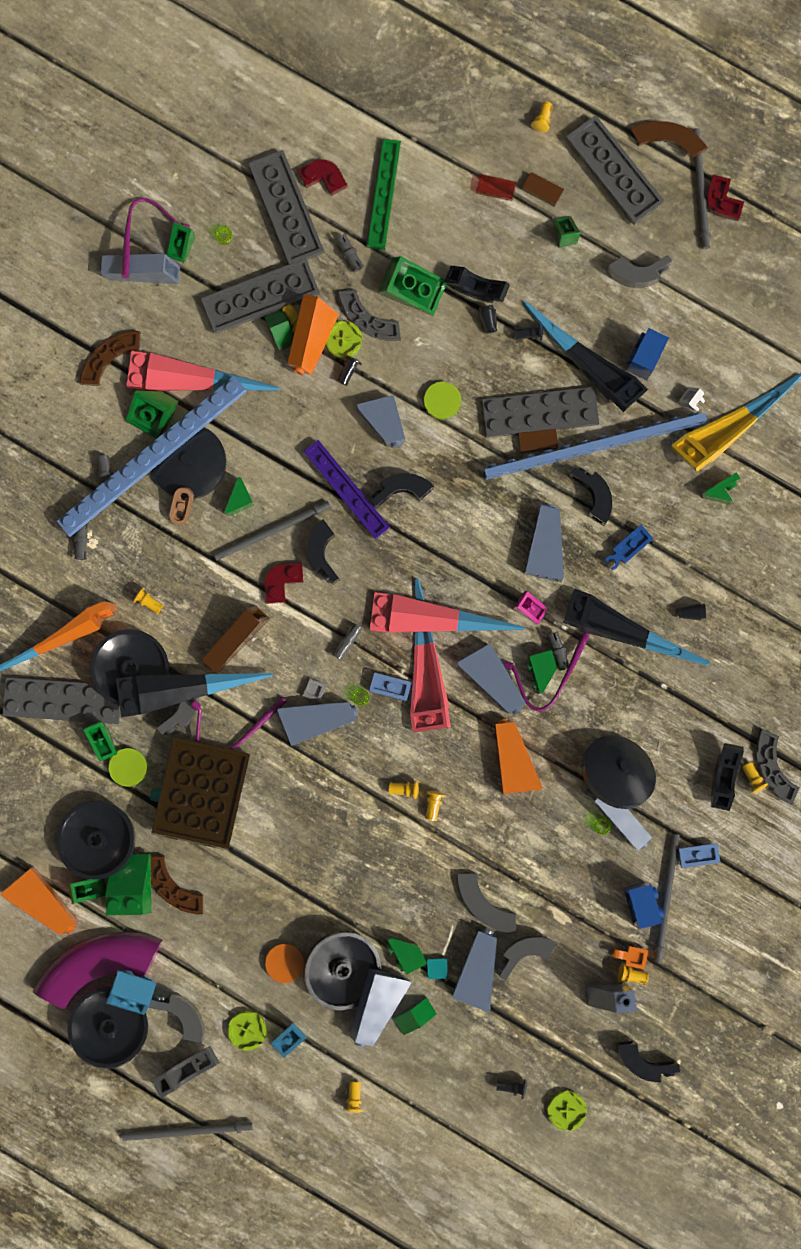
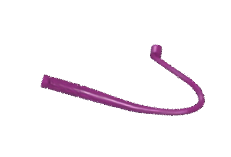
(126, 246)
(510, 666)
(264, 718)

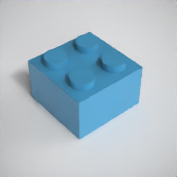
(131, 992)

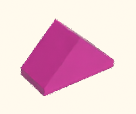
(530, 607)

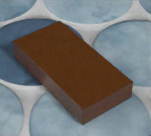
(542, 189)
(538, 440)

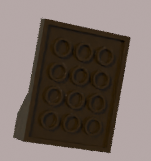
(200, 794)

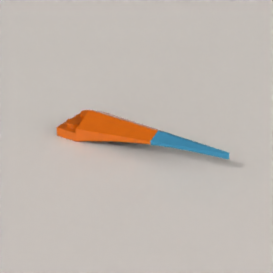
(83, 624)

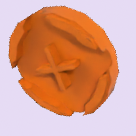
(284, 963)

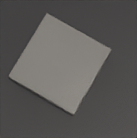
(314, 690)

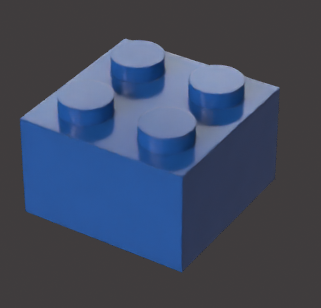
(649, 349)
(643, 905)

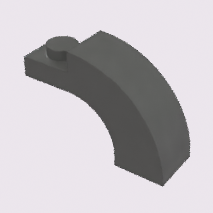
(637, 277)
(182, 717)
(525, 947)
(187, 1013)
(185, 1071)

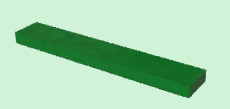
(383, 194)

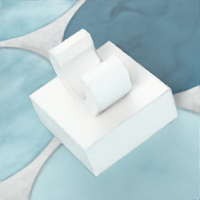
(691, 398)

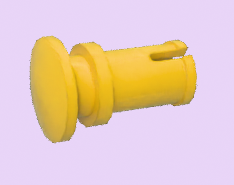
(541, 121)
(292, 315)
(146, 600)
(754, 778)
(404, 789)
(433, 805)
(629, 974)
(353, 1097)

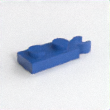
(630, 546)

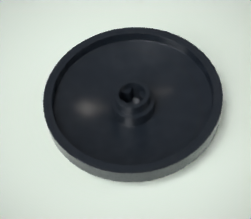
(195, 465)
(126, 655)
(618, 772)
(96, 840)
(338, 969)
(105, 1033)

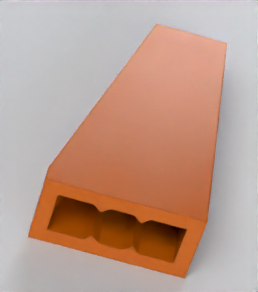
(311, 334)
(515, 765)
(41, 902)

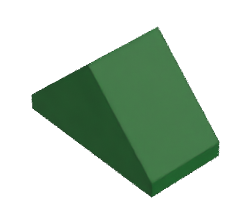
(566, 231)
(180, 242)
(280, 329)
(239, 499)
(100, 740)
(86, 890)
(415, 1016)

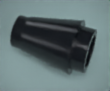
(488, 318)
(693, 611)

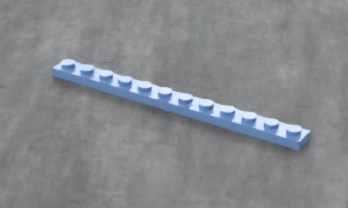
(602, 443)
(151, 456)

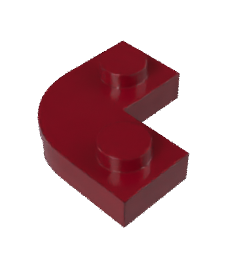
(325, 171)
(718, 200)
(278, 577)

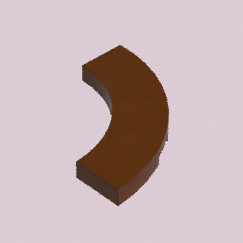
(672, 132)
(106, 353)
(172, 892)

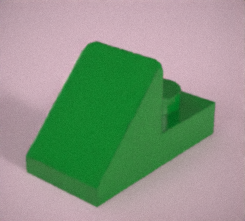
(719, 493)

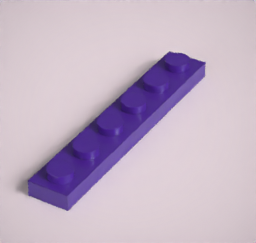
(346, 489)

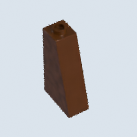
(235, 638)

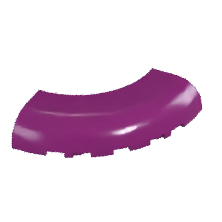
(95, 958)

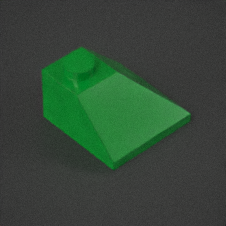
(151, 411)

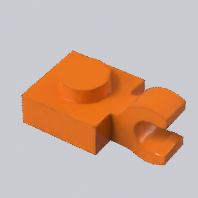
(633, 957)

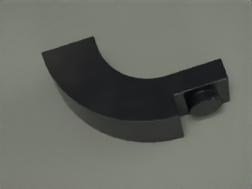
(475, 286)
(402, 483)
(600, 493)
(317, 544)
(725, 776)
(641, 1068)

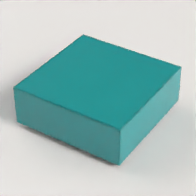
(437, 968)

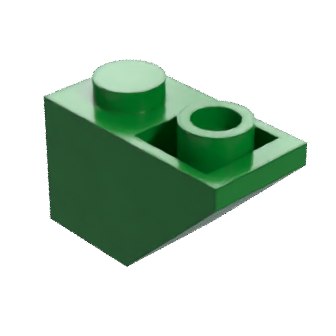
(542, 668)
(408, 954)

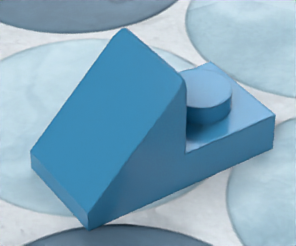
(288, 1040)

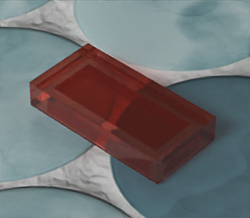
(496, 187)

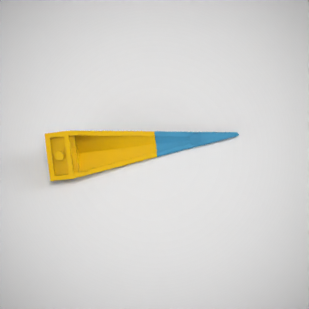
(711, 440)

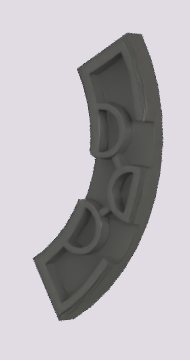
(366, 322)
(769, 769)
(481, 907)

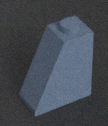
(384, 420)

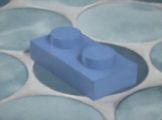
(390, 686)
(699, 855)

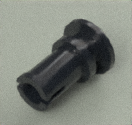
(529, 332)
(348, 370)
(512, 1087)

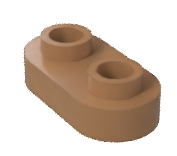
(182, 505)

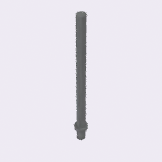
(705, 234)
(273, 530)
(659, 948)
(236, 1127)

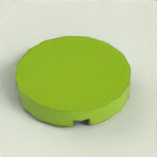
(344, 339)
(442, 400)
(128, 767)
(247, 1030)
(567, 1110)

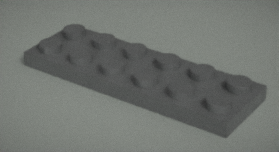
(614, 170)
(286, 207)
(260, 296)
(540, 412)
(57, 701)

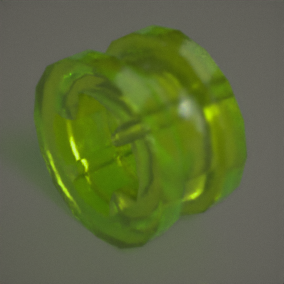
(218, 235)
(354, 696)
(597, 822)

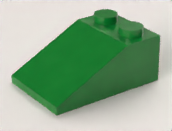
(412, 285)
(130, 888)

